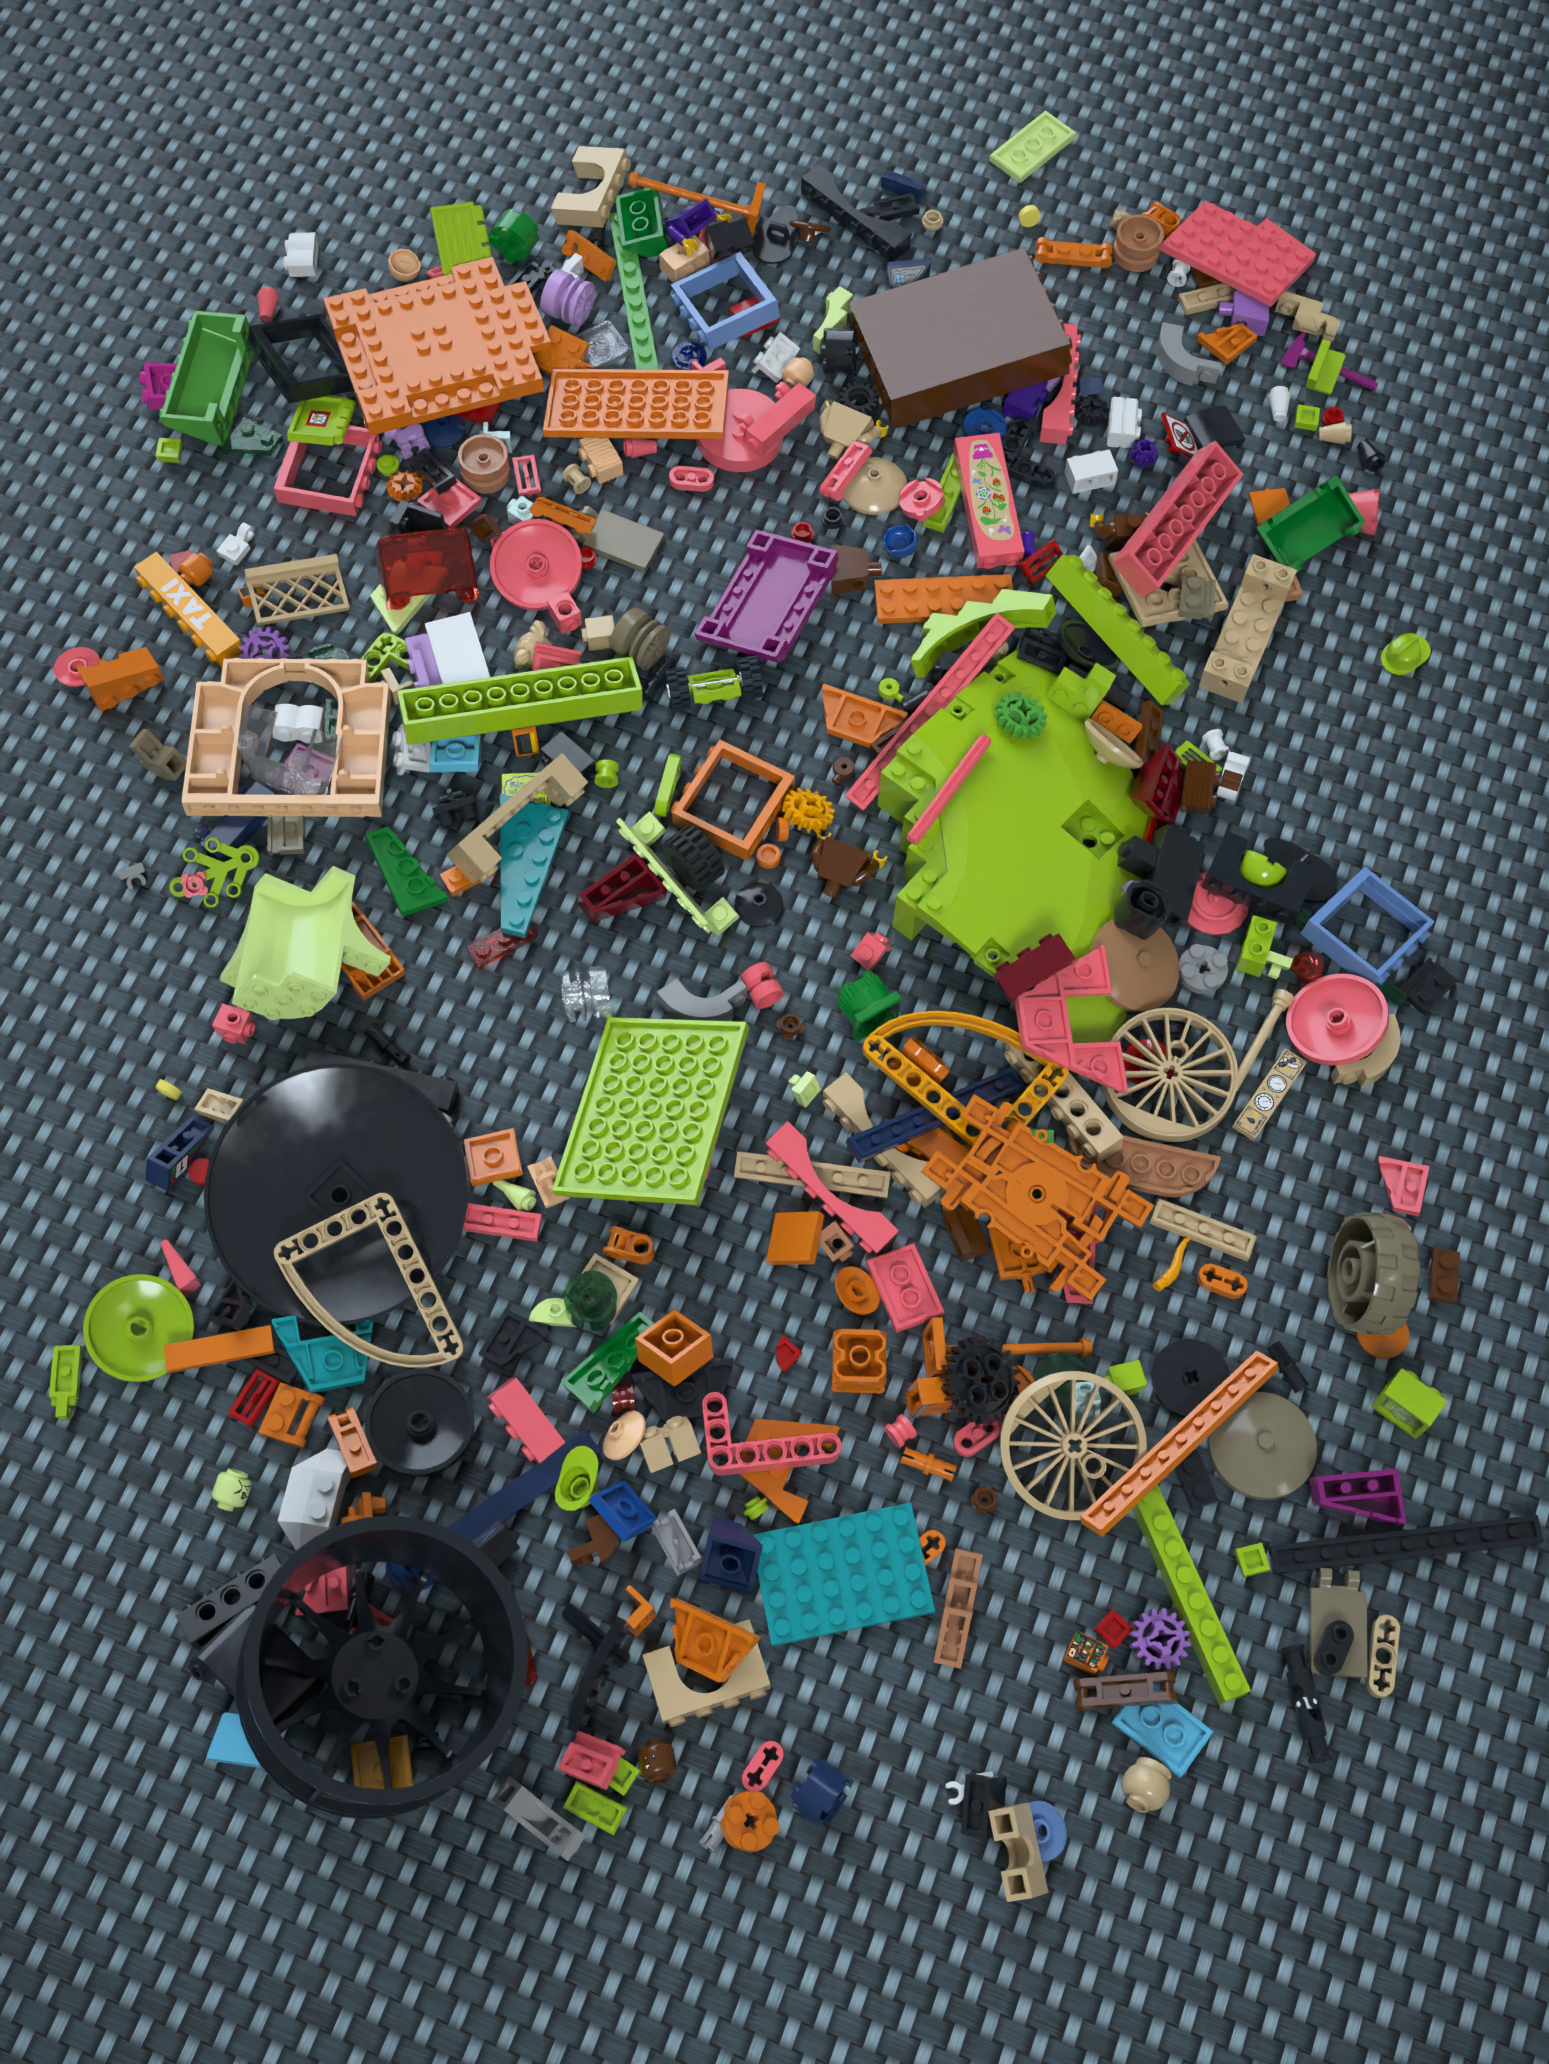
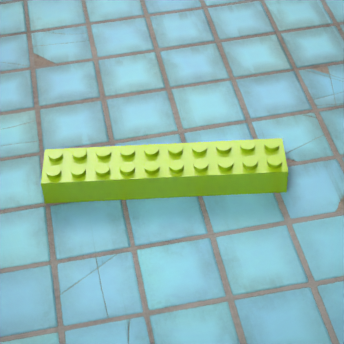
(519, 700)

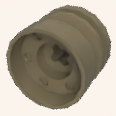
(640, 638)

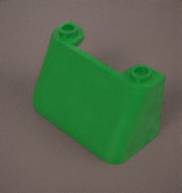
(1310, 524)

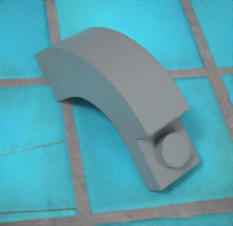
(1179, 362)
(685, 1006)
(538, 1818)

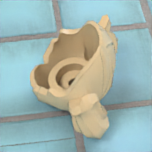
(524, 648)

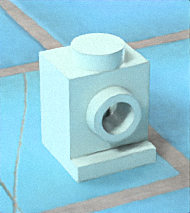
(519, 510)

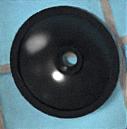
(1086, 646)

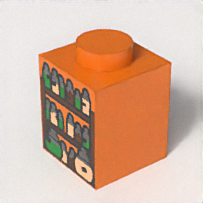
(1086, 1654)

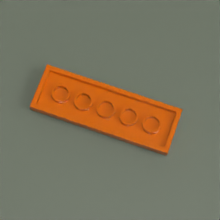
(920, 597)

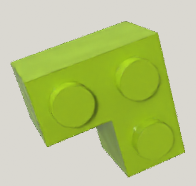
(1078, 694)

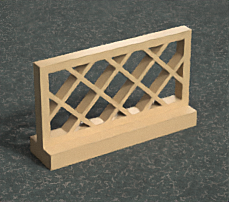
(291, 572)

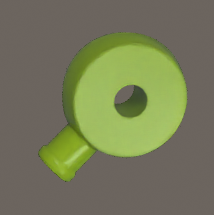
(890, 689)

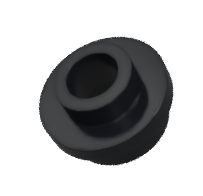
(832, 513)

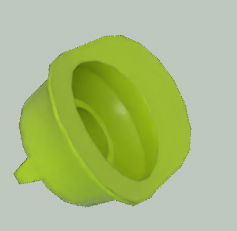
(1405, 654)
(577, 1479)

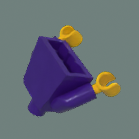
(690, 221)

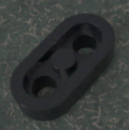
(1333, 1646)

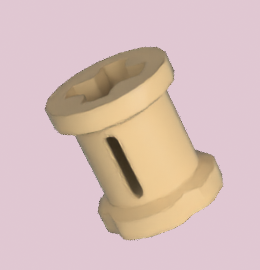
(574, 476)

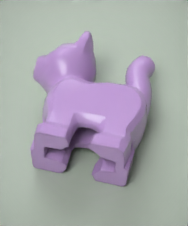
(409, 437)

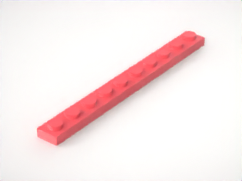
(954, 681)

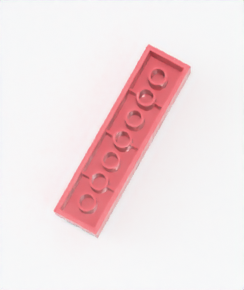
(1177, 519)

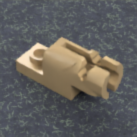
(1308, 316)

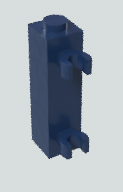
(234, 829)

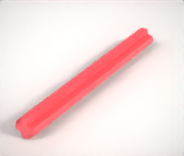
(948, 789)

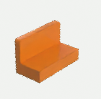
(642, 1616)

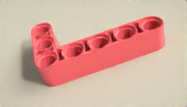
(759, 1449)

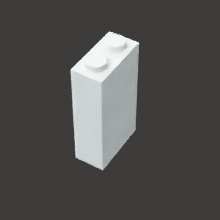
(457, 649)

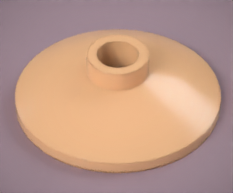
(624, 1435)

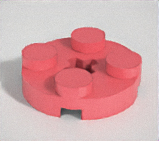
(924, 508)

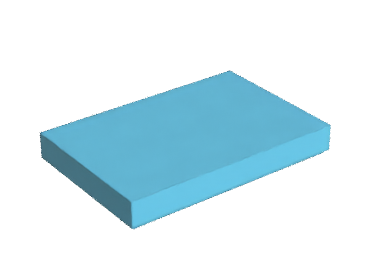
(1164, 1732)

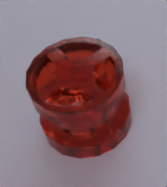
(623, 1398)

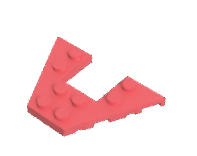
(1046, 1023)

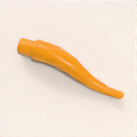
(1172, 1272)

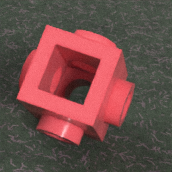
(234, 1024)

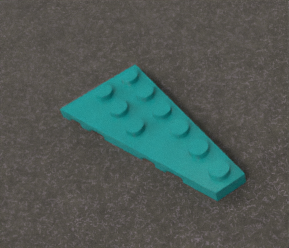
(527, 854)

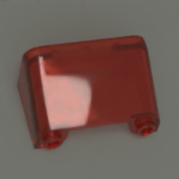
(426, 565)

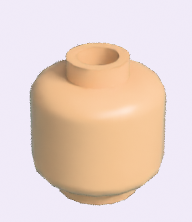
(798, 371)

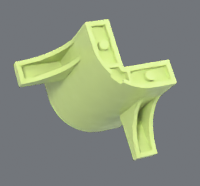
(296, 947)

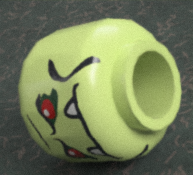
(231, 1489)

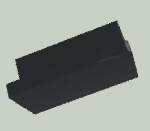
(980, 1796)

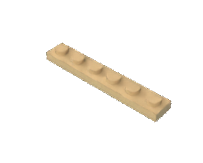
(834, 1177)

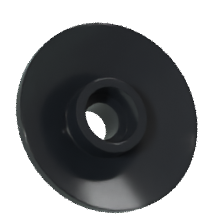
(756, 913)

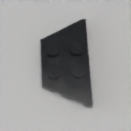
(688, 1395)

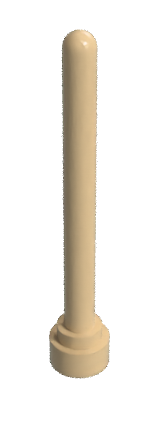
(1281, 1001)

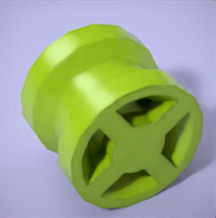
(606, 773)

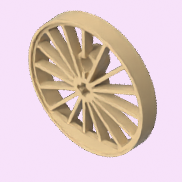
(1150, 1124)
(1029, 1399)

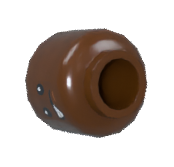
(657, 1761)

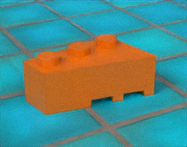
(120, 678)

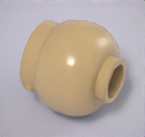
(1146, 1785)

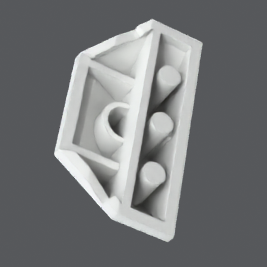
(313, 1496)

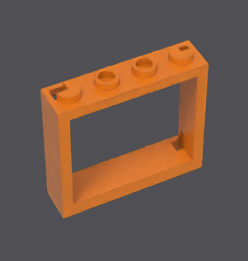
(720, 838)

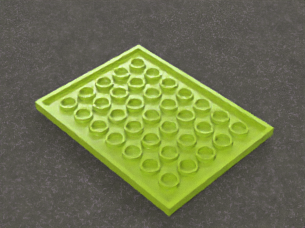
(651, 1110)

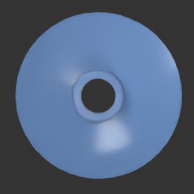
(1055, 1840)

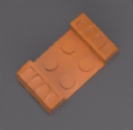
(368, 984)

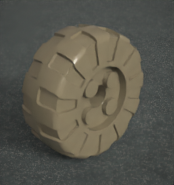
(1373, 1273)

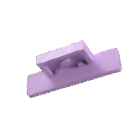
(422, 661)

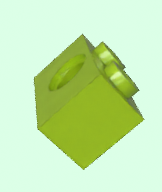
(1256, 946)

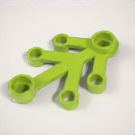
(220, 869)

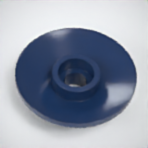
(445, 431)

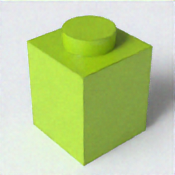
(1127, 1377)

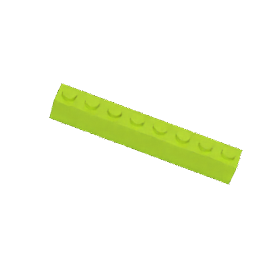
(1118, 629)
(1190, 1598)

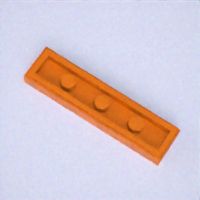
(219, 1349)

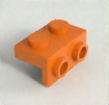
(1116, 721)

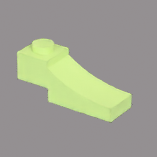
(836, 310)

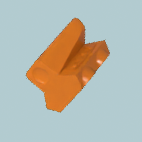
(924, 1060)
(859, 1361)

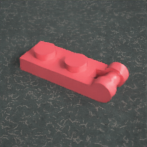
(845, 470)

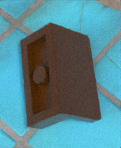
(965, 1234)

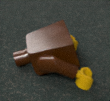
(1118, 529)
(842, 864)

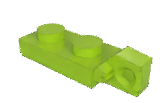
(65, 1379)

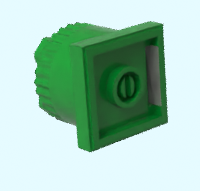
(867, 1004)

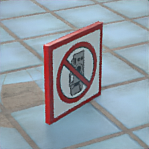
(1179, 436)

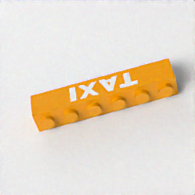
(188, 609)

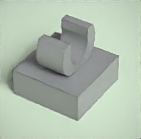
(133, 872)

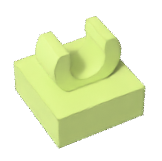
(1277, 963)
(804, 1088)

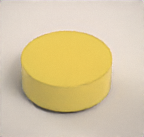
(1029, 216)
(168, 1089)

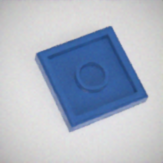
(623, 1510)

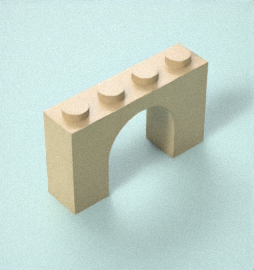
(593, 207)
(678, 1701)

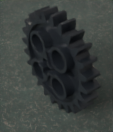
(979, 1380)

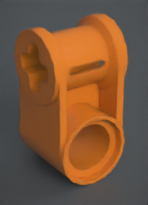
(1169, 220)
(623, 1246)

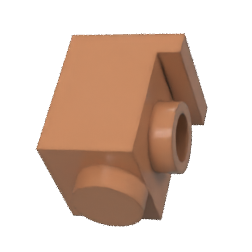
(827, 1239)

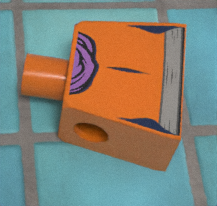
(927, 1398)

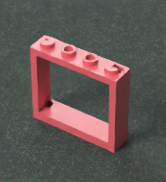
(349, 506)

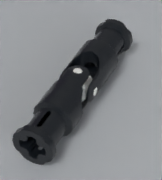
(1310, 1724)

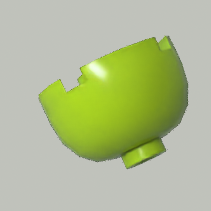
(1261, 872)

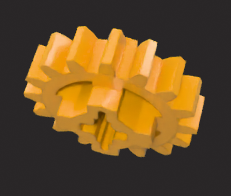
(808, 810)

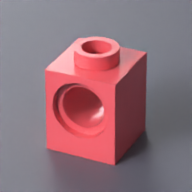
(562, 605)

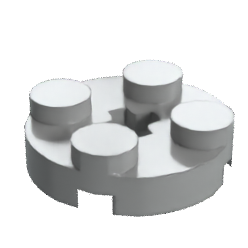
(1209, 957)

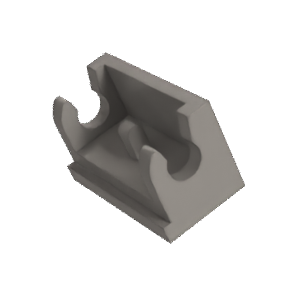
(676, 1543)

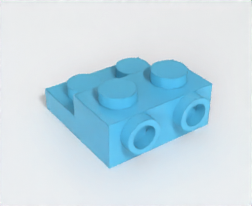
(456, 754)

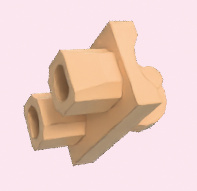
(544, 1176)

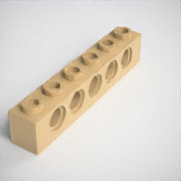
(1093, 1119)

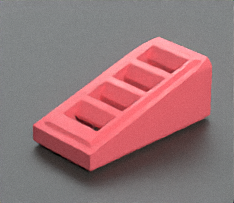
(182, 1274)

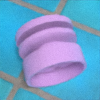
(567, 298)

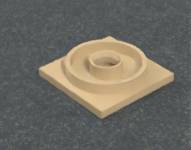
(1162, 605)

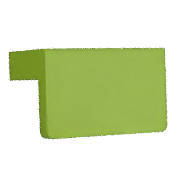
(1325, 369)

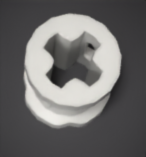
(1177, 276)
(1215, 744)

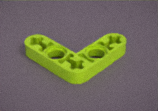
(391, 653)

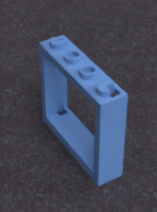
(736, 325)
(1387, 899)

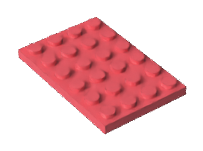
(1238, 253)

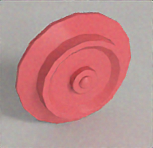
(1213, 912)

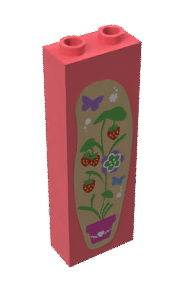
(988, 501)

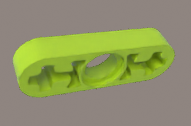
(668, 785)

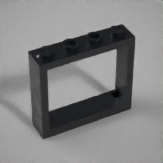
(264, 335)

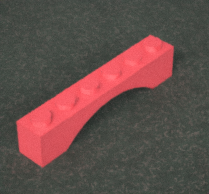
(1056, 417)
(869, 1226)

